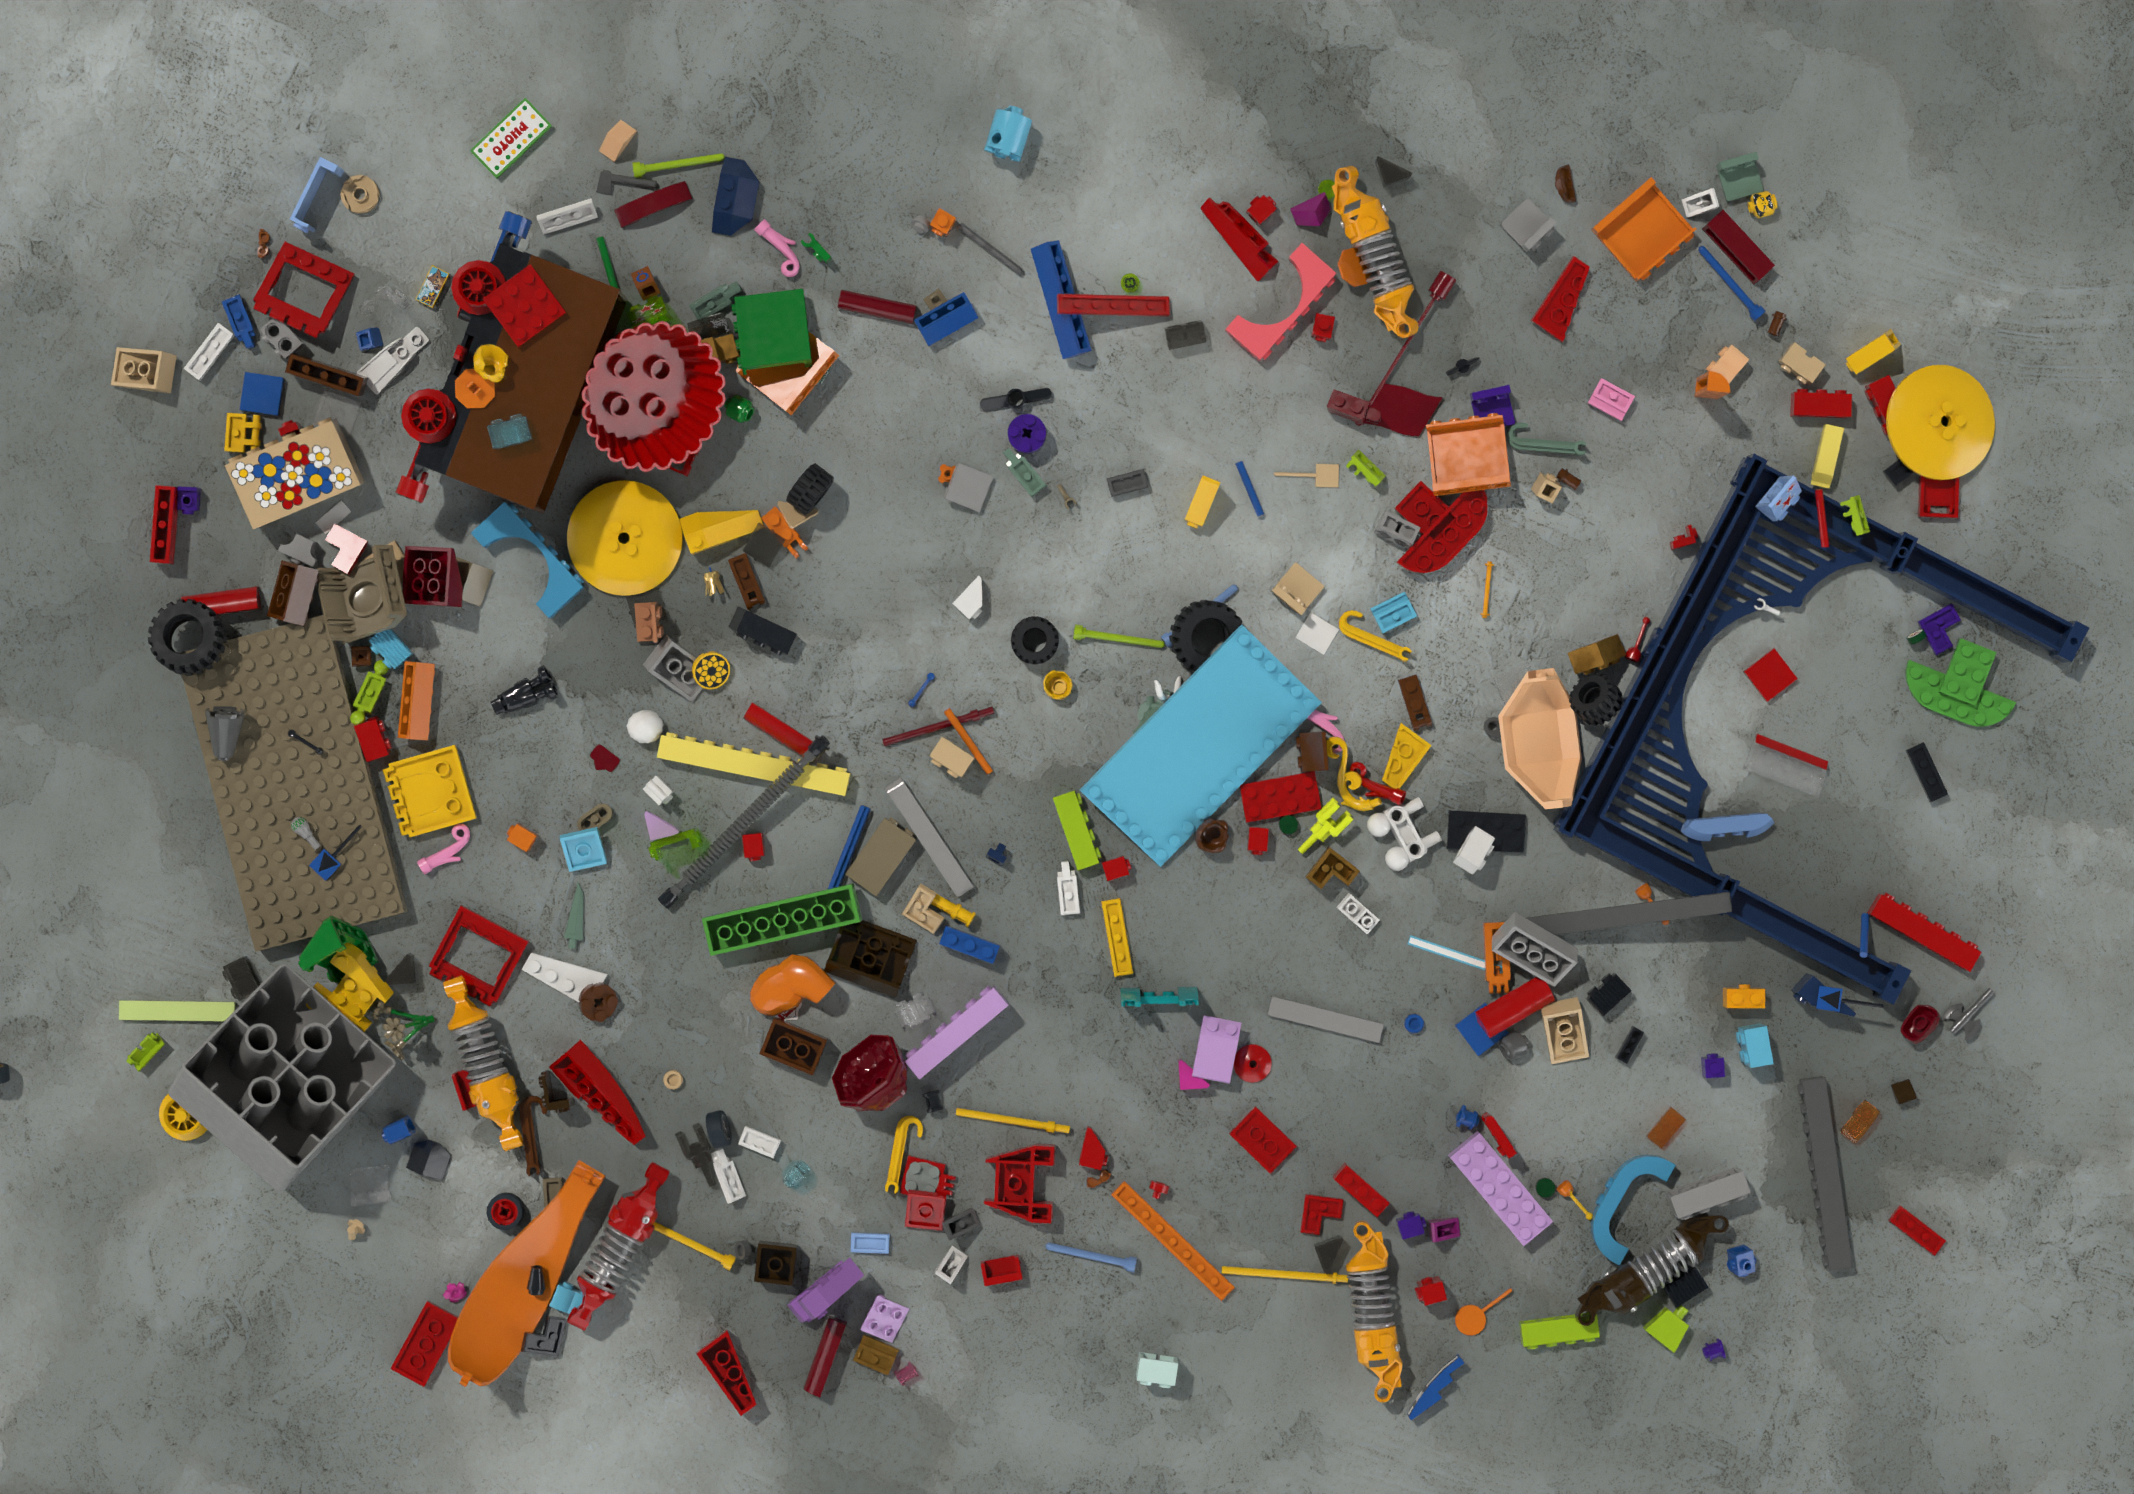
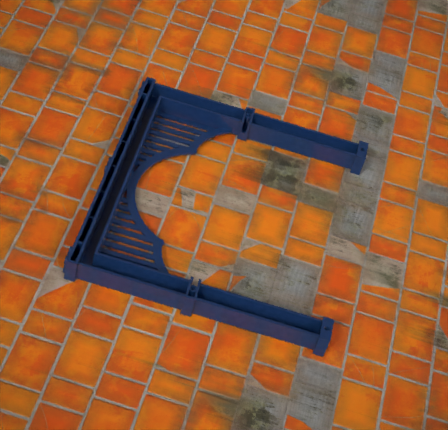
(1678, 644)

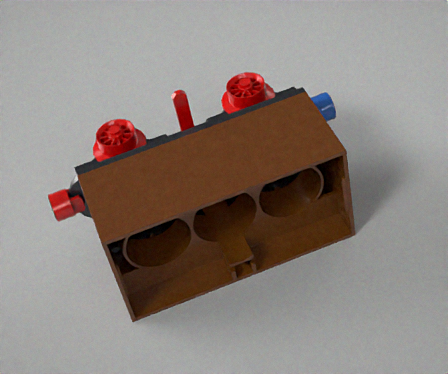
(539, 382)

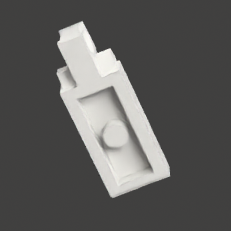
(1068, 890)
(727, 1176)

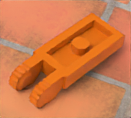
(776, 521)

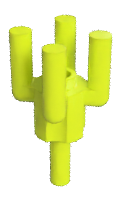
(1327, 825)

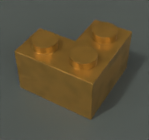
(723, 348)
(1598, 654)
(1331, 864)

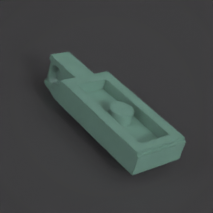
(714, 300)
(1024, 472)

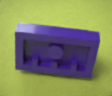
(1493, 401)

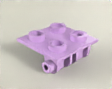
(884, 1318)

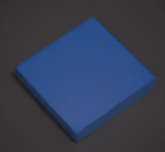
(261, 393)
(1475, 1034)

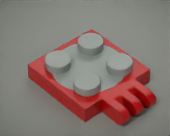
(925, 1176)

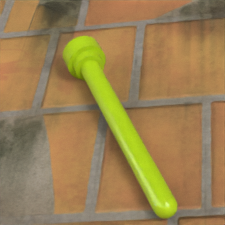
(640, 169)
(1080, 633)

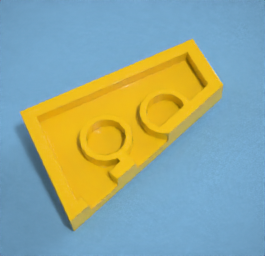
(1404, 756)

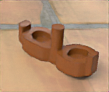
(264, 238)

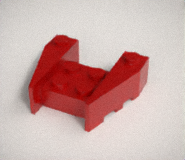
(1016, 1182)

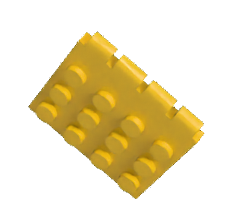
(430, 791)

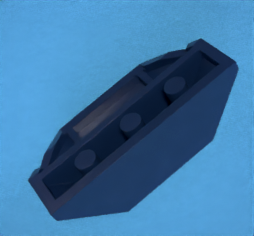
(734, 197)

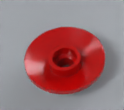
(1247, 1054)

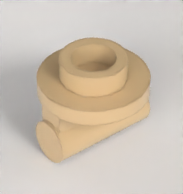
(355, 1227)

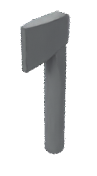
(606, 179)

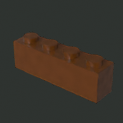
(326, 374)

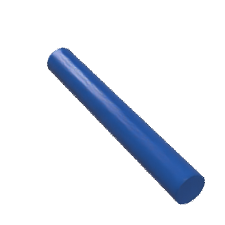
(1249, 488)
(1864, 935)

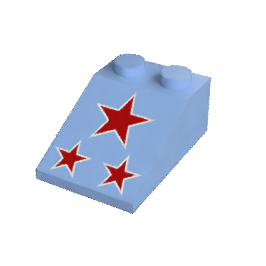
(1779, 498)

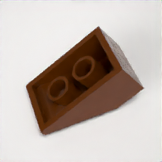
(1312, 751)

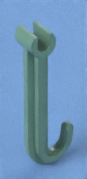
(1542, 445)

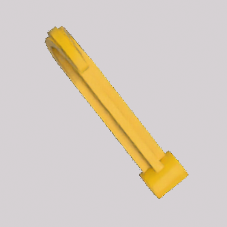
(1370, 639)
(898, 1149)

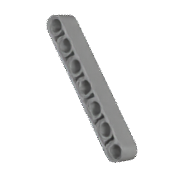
(929, 837)

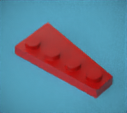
(1557, 308)

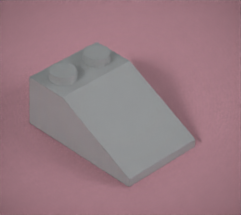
(673, 666)

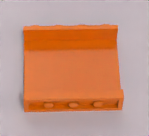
(792, 383)

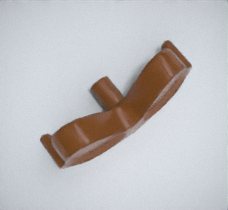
(1104, 1176)

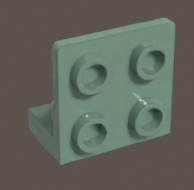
(1740, 176)

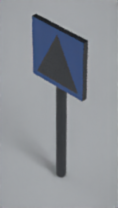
(325, 863)
(1831, 998)

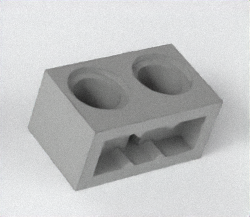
(285, 334)
(1397, 529)

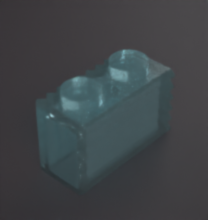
(509, 432)

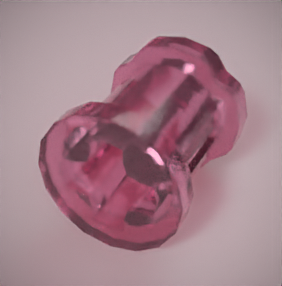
(906, 1373)

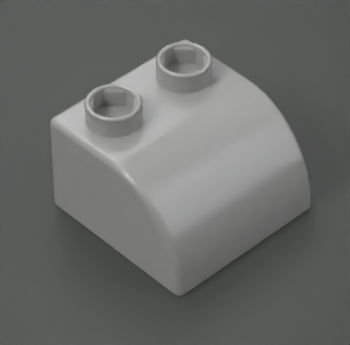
(281, 1077)

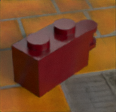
(1352, 408)

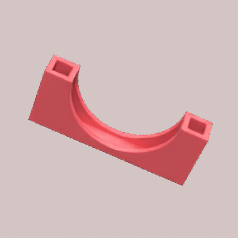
(1260, 338)

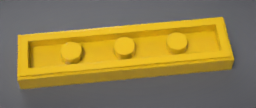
(1117, 937)

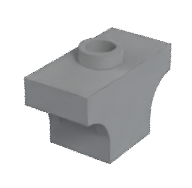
(301, 550)

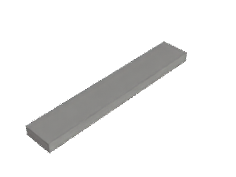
(1325, 1019)

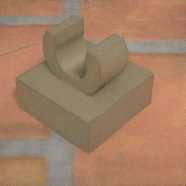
(935, 299)

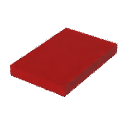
(1262, 1139)

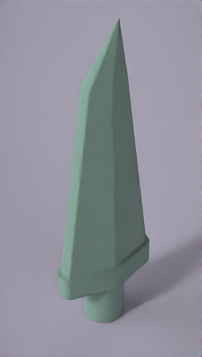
(574, 927)

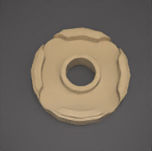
(371, 194)

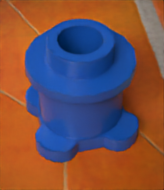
(1467, 1118)

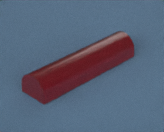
(877, 307)

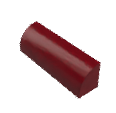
(1738, 247)
(824, 1356)

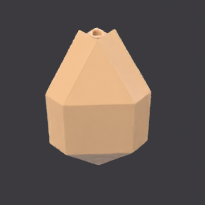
(1542, 739)

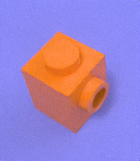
(942, 223)

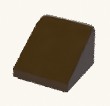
(1903, 1091)

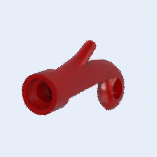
(1378, 790)

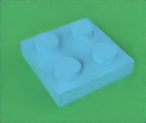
(583, 849)

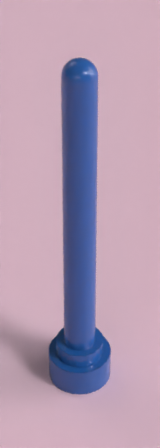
(1754, 310)

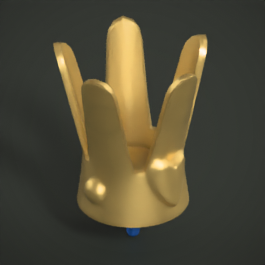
(712, 578)

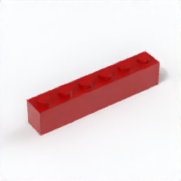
(1924, 932)

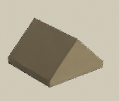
(474, 581)

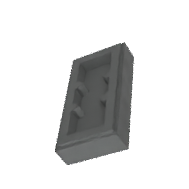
(1127, 483)

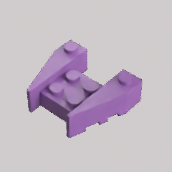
(825, 1291)

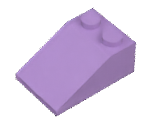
(1216, 1049)

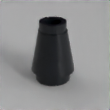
(536, 1281)

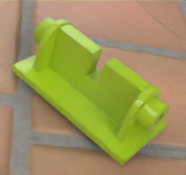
(151, 1045)

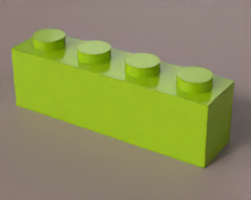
(1075, 829)
(1556, 1330)

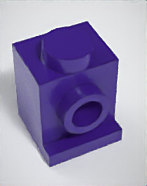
(194, 494)

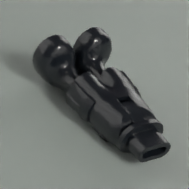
(522, 693)

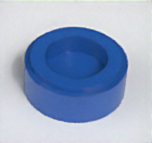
(1414, 1023)

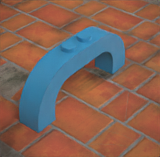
(1610, 1199)

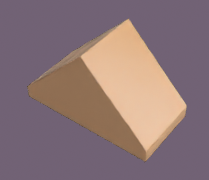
(617, 140)

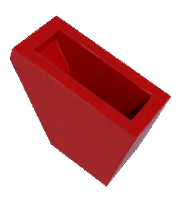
(1092, 1151)

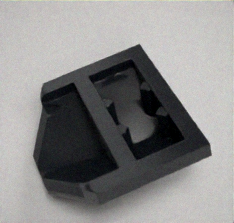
(429, 1159)

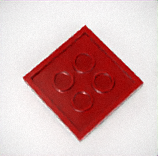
(524, 305)

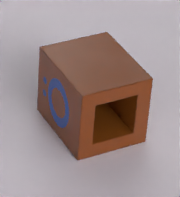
(645, 283)

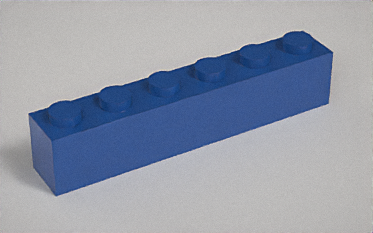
(1056, 280)

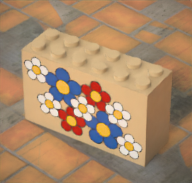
(294, 472)

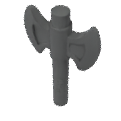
(1963, 1020)

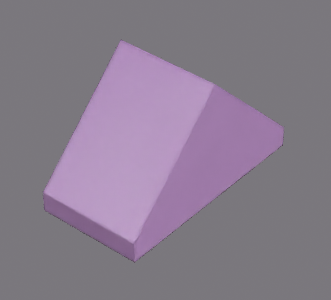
(658, 827)

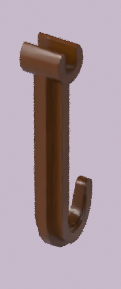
(528, 1132)

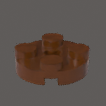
(602, 1011)

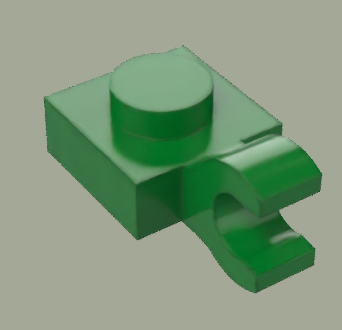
(820, 253)

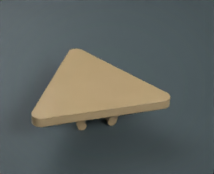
(793, 516)

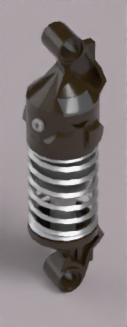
(1638, 1280)

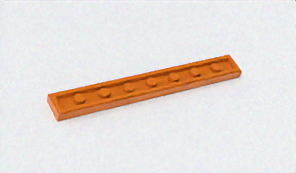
(1172, 1240)

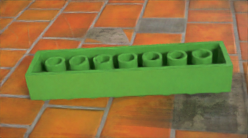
(782, 919)

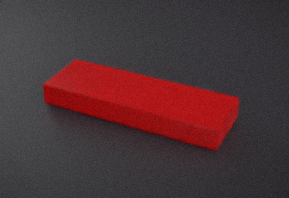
(1917, 1230)

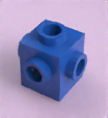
(1741, 1260)

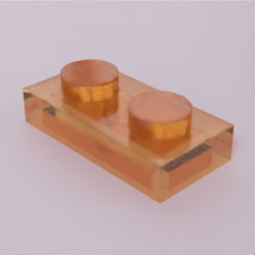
(1666, 1127)

